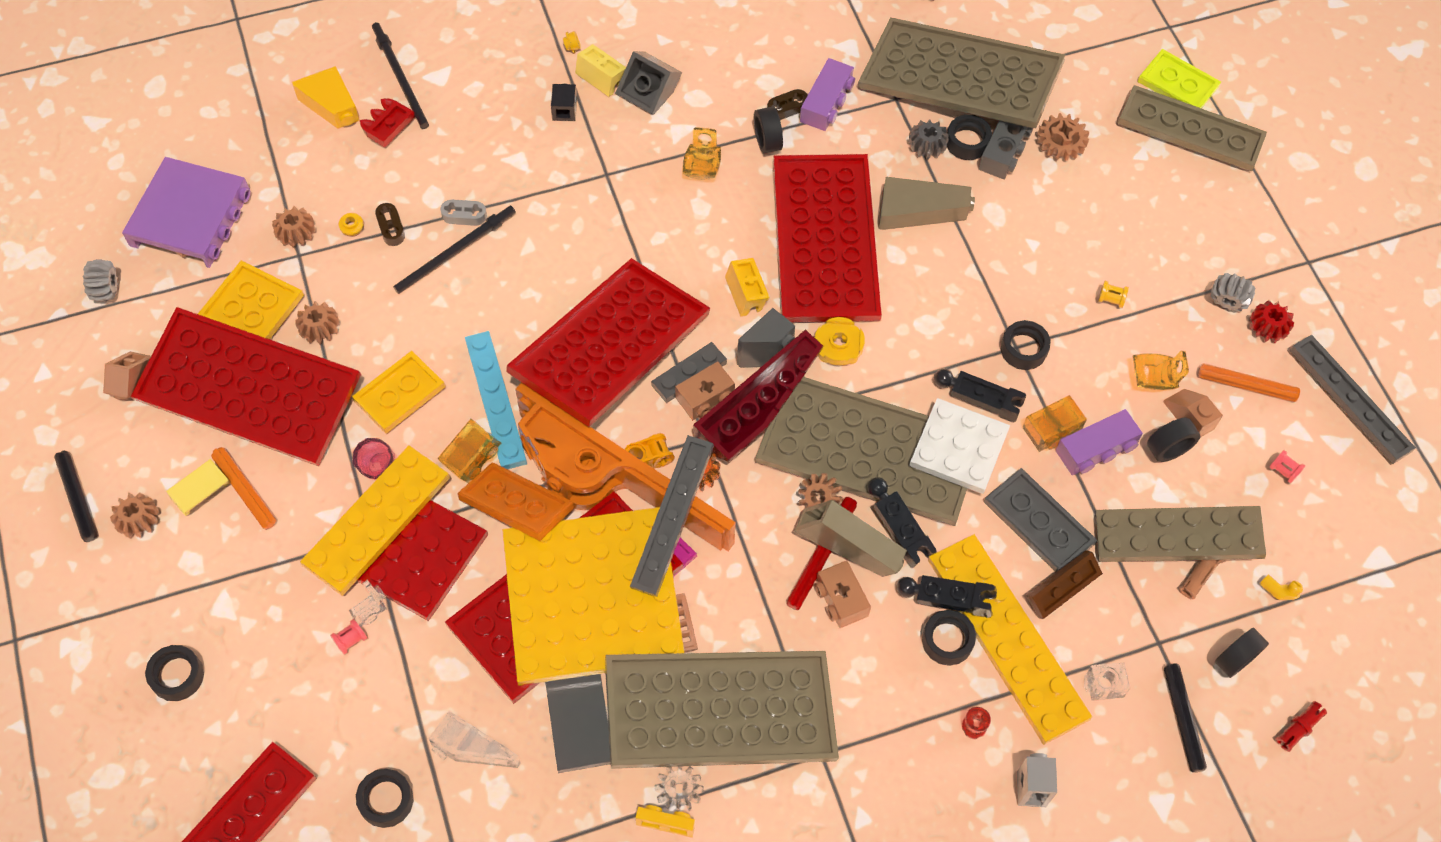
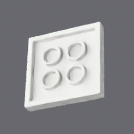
(959, 445)

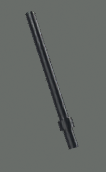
(384, 43)
(492, 223)

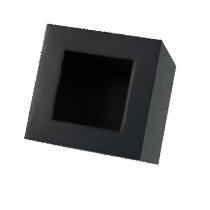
(563, 102)

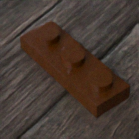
(1064, 584)

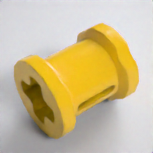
(1113, 294)

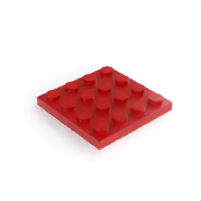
(426, 559)

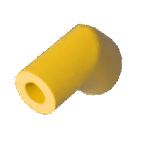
(1282, 592)

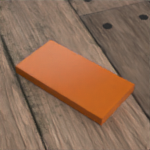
(516, 501)

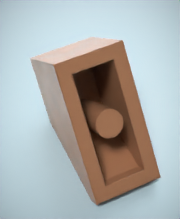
(123, 374)
(1195, 407)

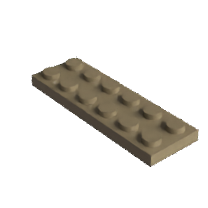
(1192, 128)
(1180, 534)

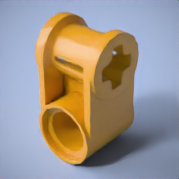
(652, 451)

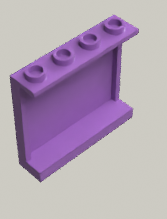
(187, 210)

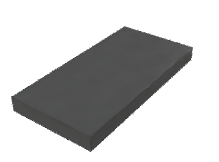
(1039, 520)
(578, 723)

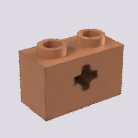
(704, 390)
(842, 580)

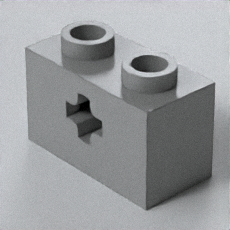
(1037, 781)

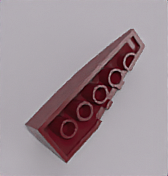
(758, 400)

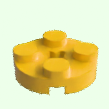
(840, 354)

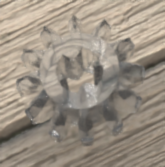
(690, 788)

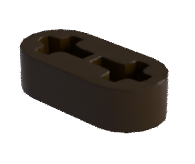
(787, 104)
(394, 222)

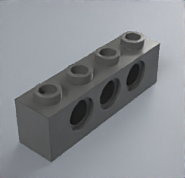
(1003, 148)

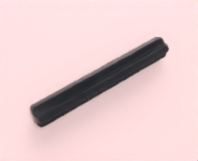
(75, 496)
(1185, 718)

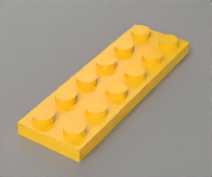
(375, 520)

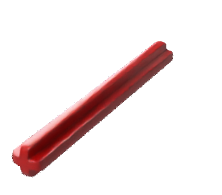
(814, 565)

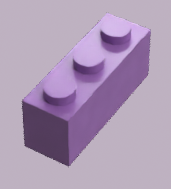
(827, 94)
(1099, 442)

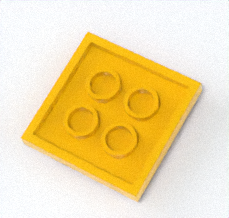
(252, 301)

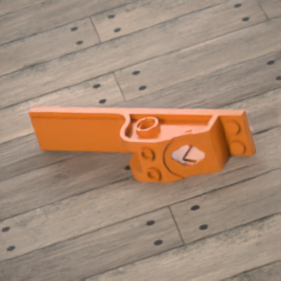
(590, 466)

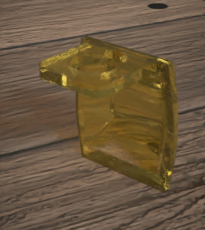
(702, 160)
(1159, 370)

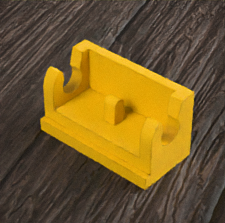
(746, 285)

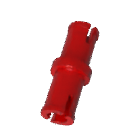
(1301, 726)

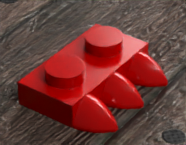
(387, 122)

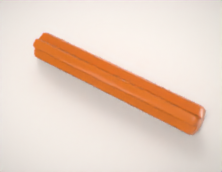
(1249, 382)
(243, 488)

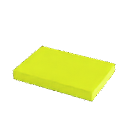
(1178, 80)

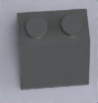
(647, 81)
(764, 340)

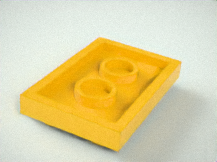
(398, 392)

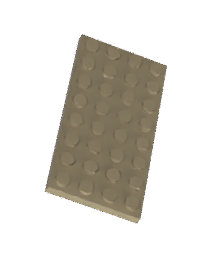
(962, 72)
(856, 441)
(719, 709)

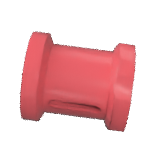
(1284, 458)
(348, 636)

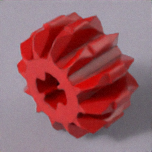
(1272, 321)

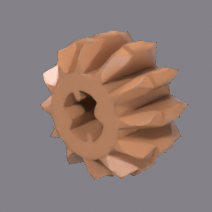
(293, 226)
(317, 322)
(817, 485)
(134, 515)

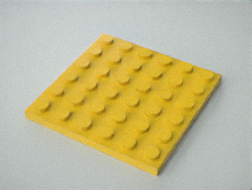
(577, 601)

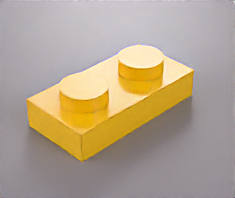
(676, 823)

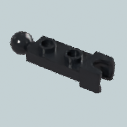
(982, 393)
(900, 522)
(950, 594)

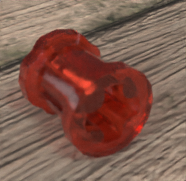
(968, 722)

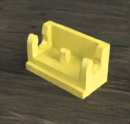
(599, 69)
(197, 486)

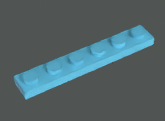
(495, 400)

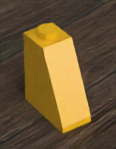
(327, 97)

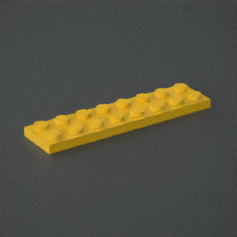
(1015, 645)

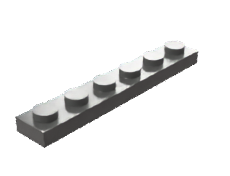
(1352, 399)
(672, 516)

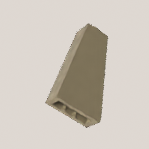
(923, 203)
(850, 538)

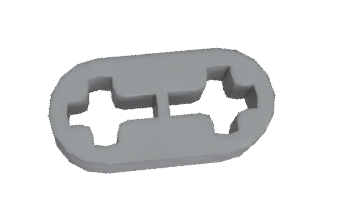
(463, 212)

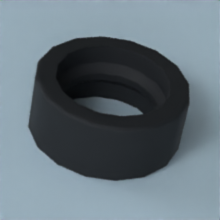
(972, 123)
(768, 129)
(1030, 329)
(1173, 439)
(960, 621)
(1241, 652)
(161, 658)
(375, 778)

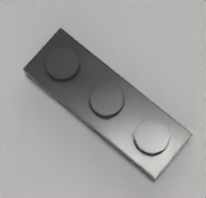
(698, 361)

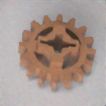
(1063, 136)

